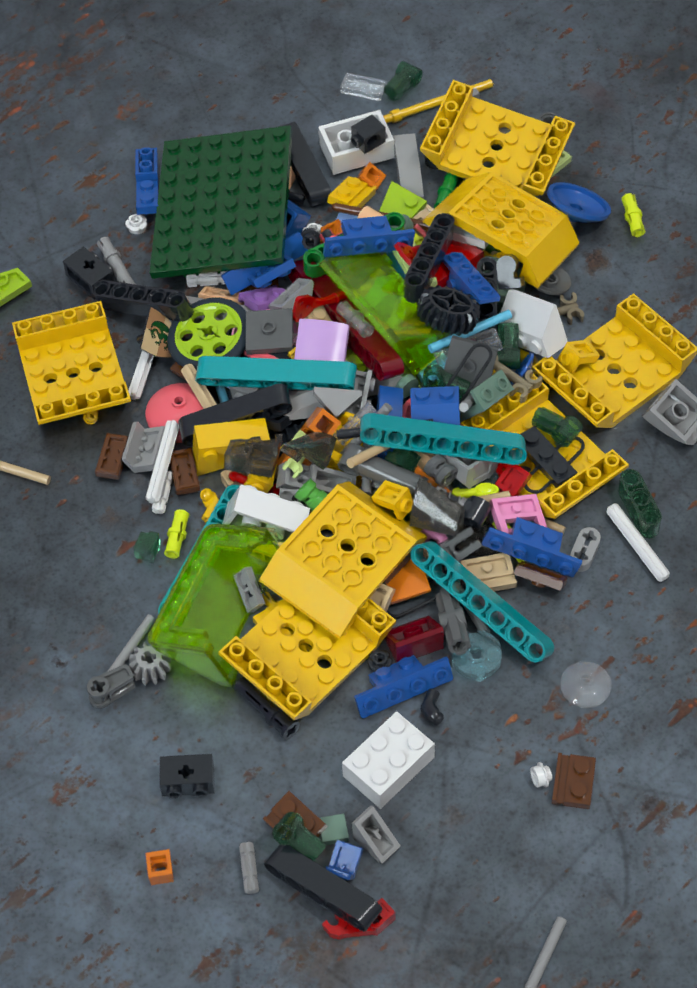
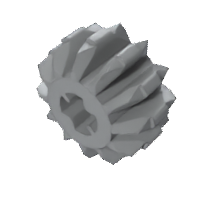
(143, 670)

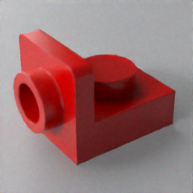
(513, 480)

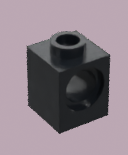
(368, 134)

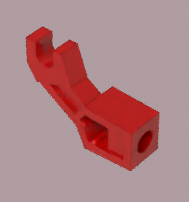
(346, 930)

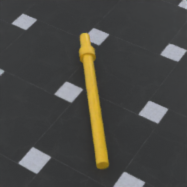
(396, 115)

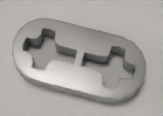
(590, 550)

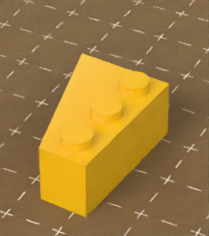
(212, 440)

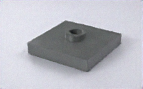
(269, 331)
(457, 351)

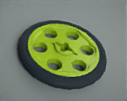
(209, 308)

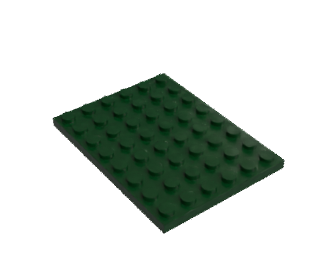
(222, 202)

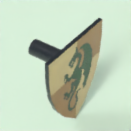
(155, 334)

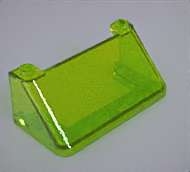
(379, 296)
(205, 601)

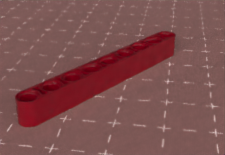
(371, 350)

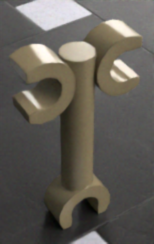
(570, 308)
(520, 384)

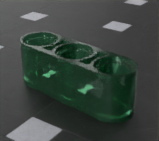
(639, 513)

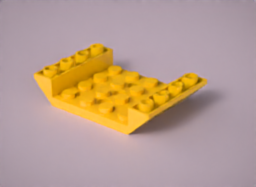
(468, 128)
(533, 233)
(65, 345)
(639, 347)
(592, 465)
(324, 578)
(293, 676)

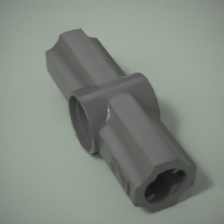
(453, 622)

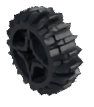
(448, 310)

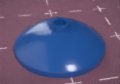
(578, 202)

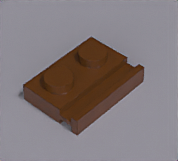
(574, 781)
(291, 803)

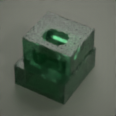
(403, 458)
(147, 546)

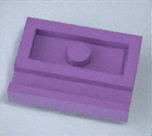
(260, 298)

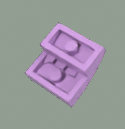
(321, 340)

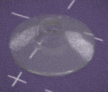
(582, 693)

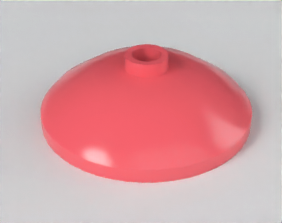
(164, 405)

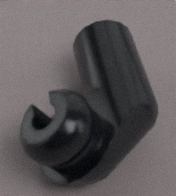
(429, 708)

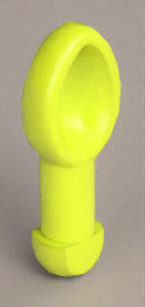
(480, 490)

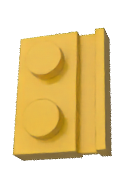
(352, 193)

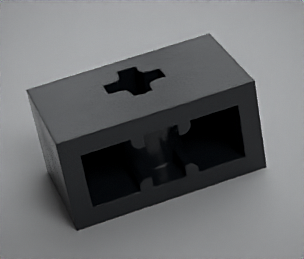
(86, 269)
(176, 768)

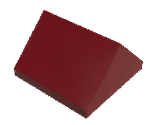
(415, 638)

